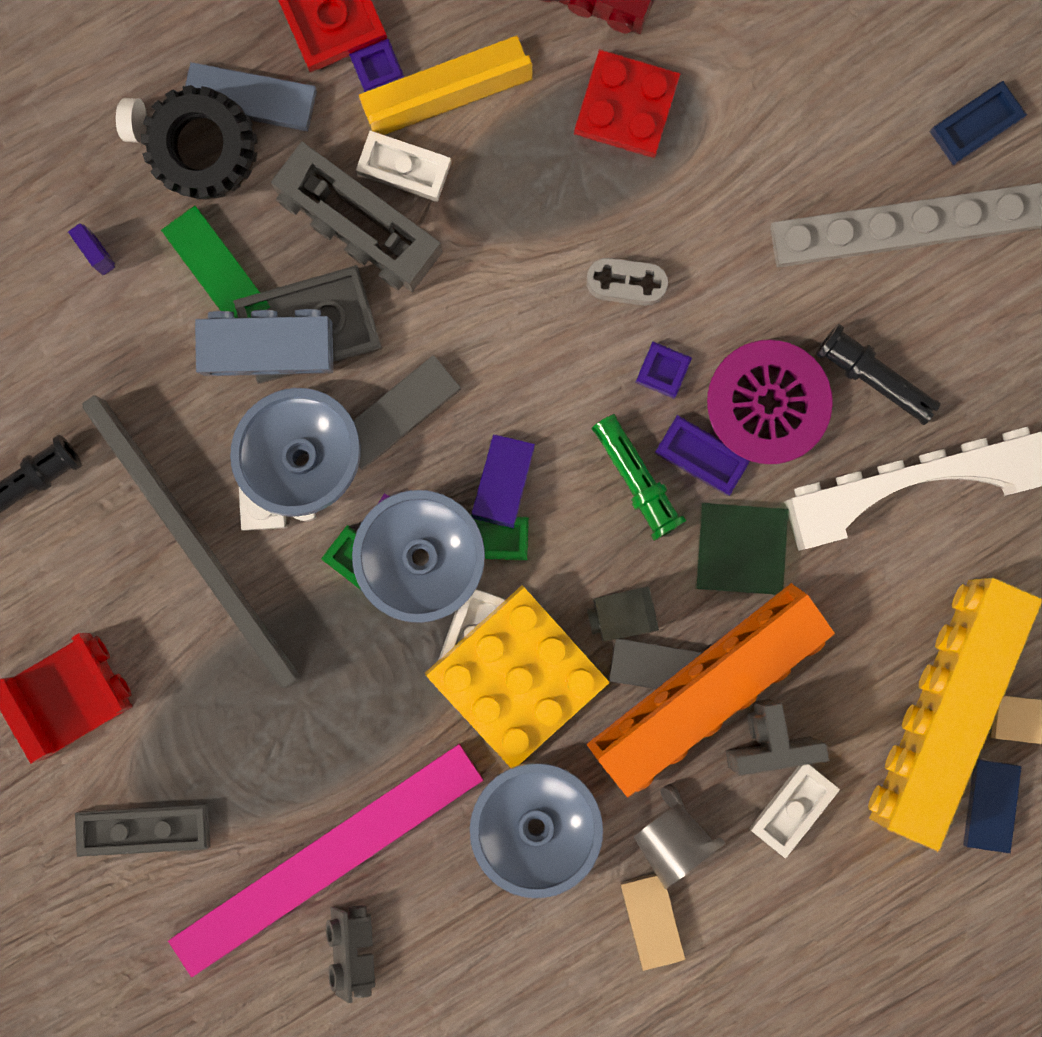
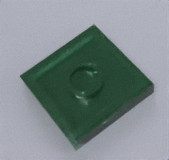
(741, 549)

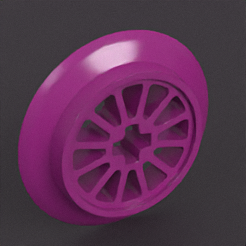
(806, 374)

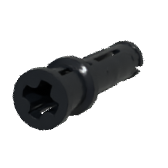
(861, 363)
(38, 471)

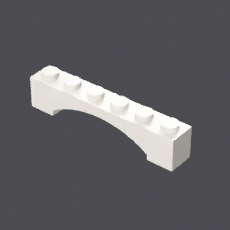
(825, 514)

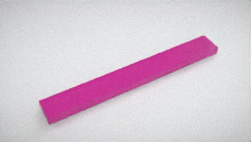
(325, 860)

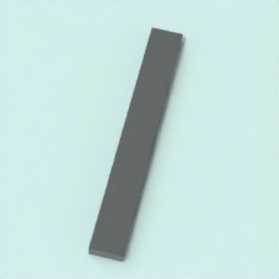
(191, 542)

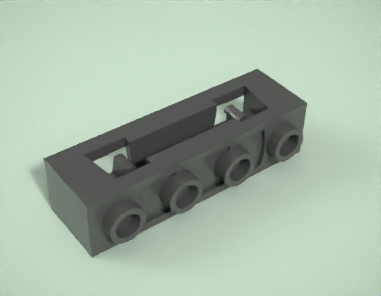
(300, 176)

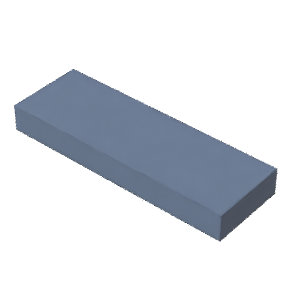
(261, 97)

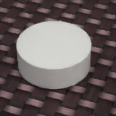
(130, 119)

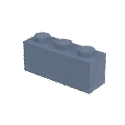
(264, 344)

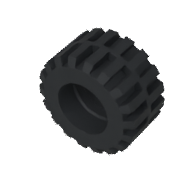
(163, 136)

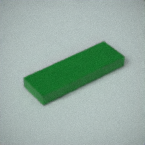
(211, 261)

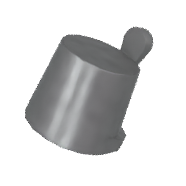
(675, 840)

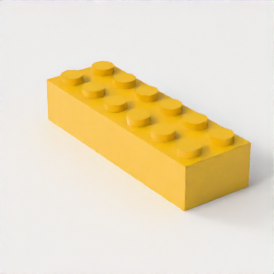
(953, 710)

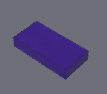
(701, 456)
(503, 481)

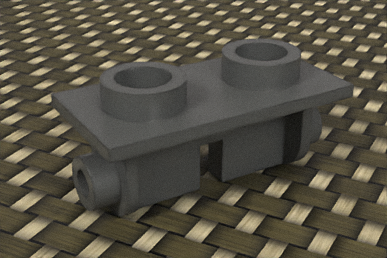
(350, 970)

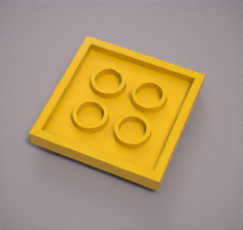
(517, 677)

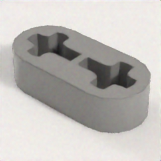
(627, 271)

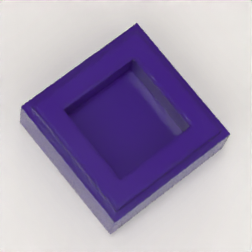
(376, 65)
(92, 249)
(663, 370)

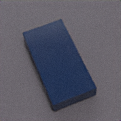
(978, 122)
(992, 806)

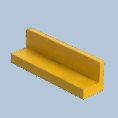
(446, 86)

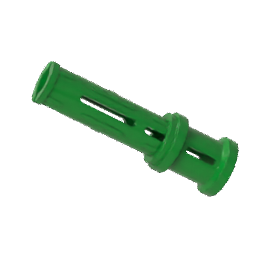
(648, 495)

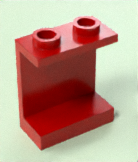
(63, 697)

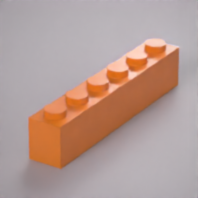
(711, 689)

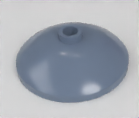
(279, 432)
(386, 550)
(532, 862)

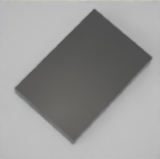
(339, 297)

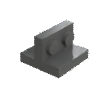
(774, 747)

